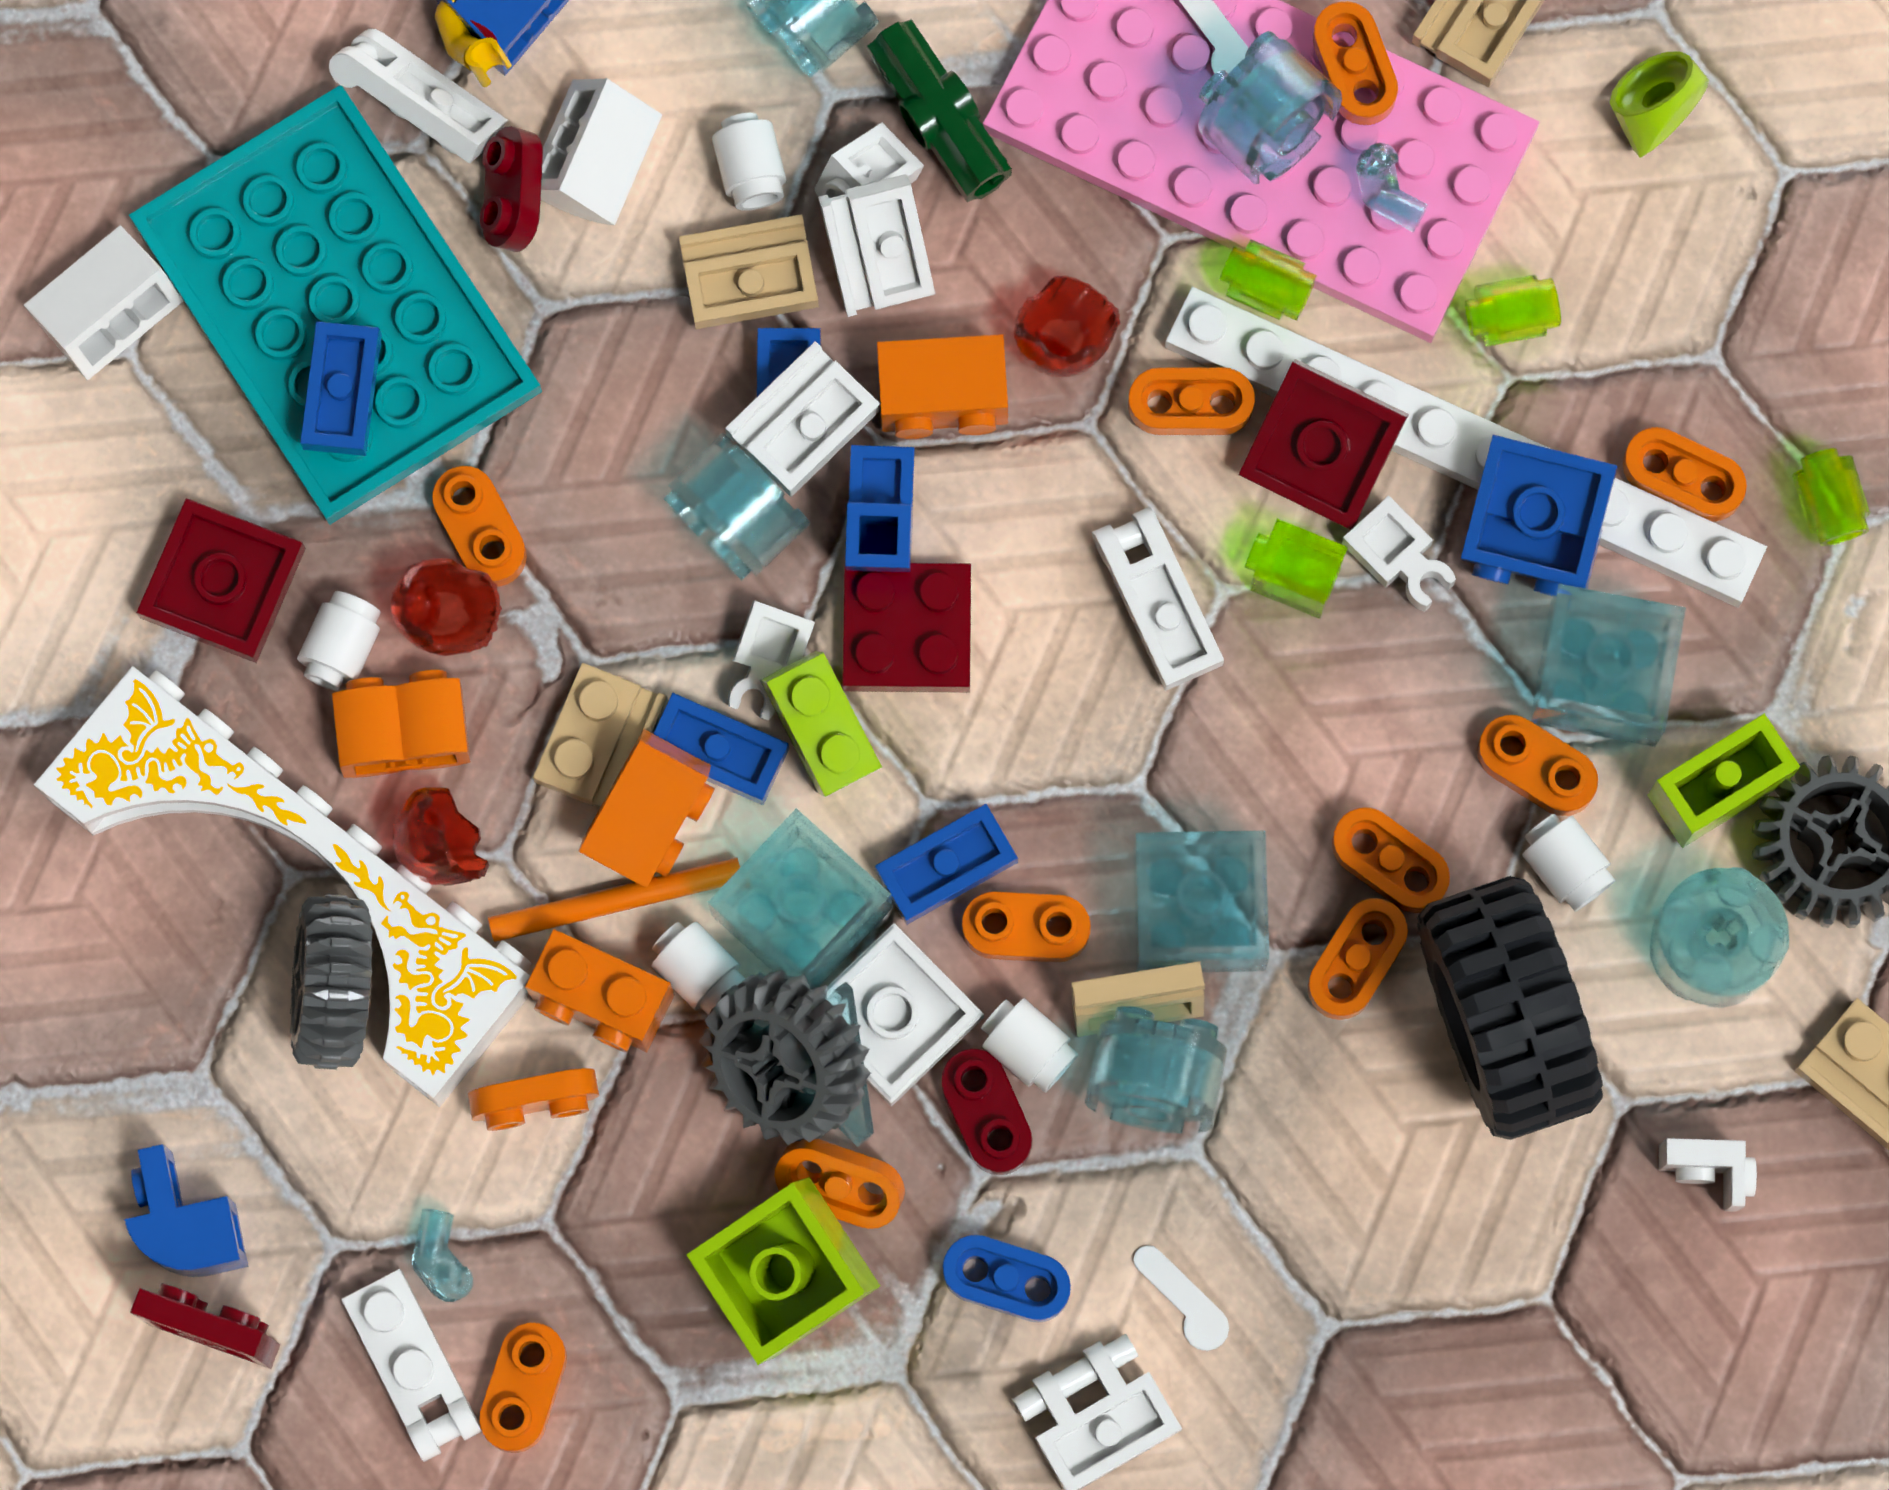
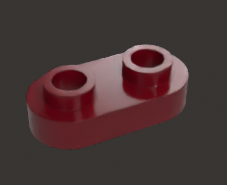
(512, 188)
(985, 1111)

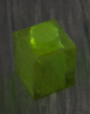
(1295, 567)

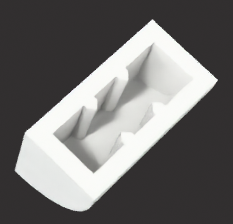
(596, 149)
(104, 302)

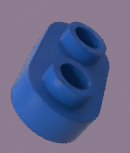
(1007, 1276)

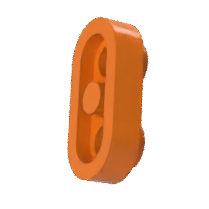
(1358, 65)
(1190, 398)
(1686, 469)
(478, 523)
(1535, 768)
(1394, 856)
(1026, 931)
(1356, 960)
(559, 1092)
(843, 1181)
(524, 1387)

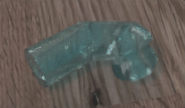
(1381, 188)
(435, 1262)

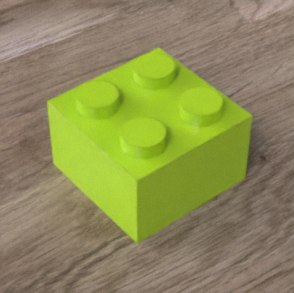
(783, 1270)

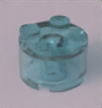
(814, 29)
(1267, 108)
(738, 505)
(1729, 902)
(1157, 1071)

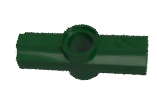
(939, 110)

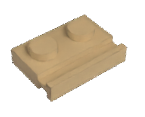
(1475, 33)
(748, 271)
(596, 734)
(1167, 992)
(1853, 1069)

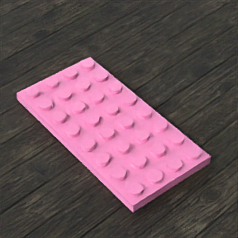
(1119, 105)

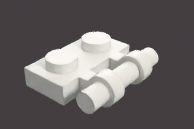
(1106, 1432)

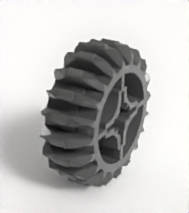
(1811, 829)
(331, 981)
(800, 1048)

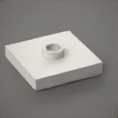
(905, 1012)

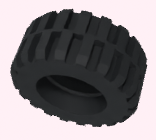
(1510, 1007)

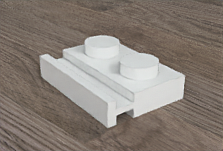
(877, 245)
(803, 419)

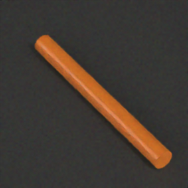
(611, 900)

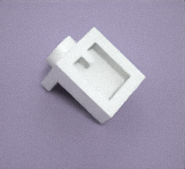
(867, 160)
(1700, 1159)

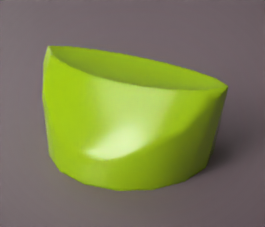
(1657, 98)

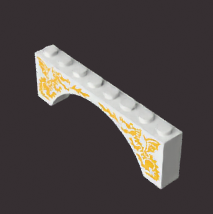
(156, 757)

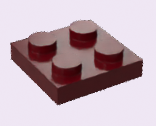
(1323, 444)
(221, 580)
(908, 629)
(186, 1317)

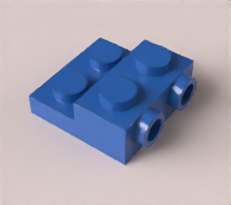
(1538, 515)

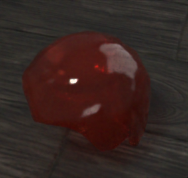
(1065, 327)
(445, 607)
(437, 839)

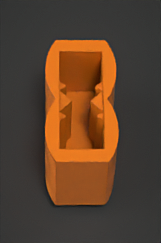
(400, 725)

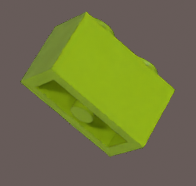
(821, 723)
(1723, 780)

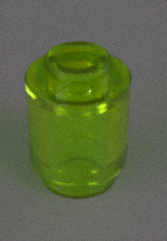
(1268, 280)
(1513, 310)
(1832, 497)

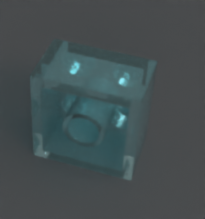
(1607, 665)
(1201, 900)
(800, 902)

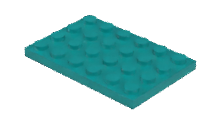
(329, 232)

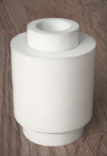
(749, 161)
(339, 640)
(1567, 861)
(695, 965)
(1028, 1044)

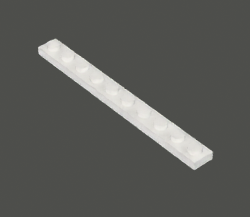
(1459, 442)

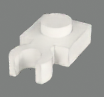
(1393, 546)
(766, 645)

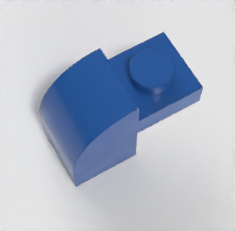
(880, 509)
(188, 1238)

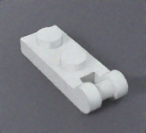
(417, 93)
(1159, 600)
(410, 1362)

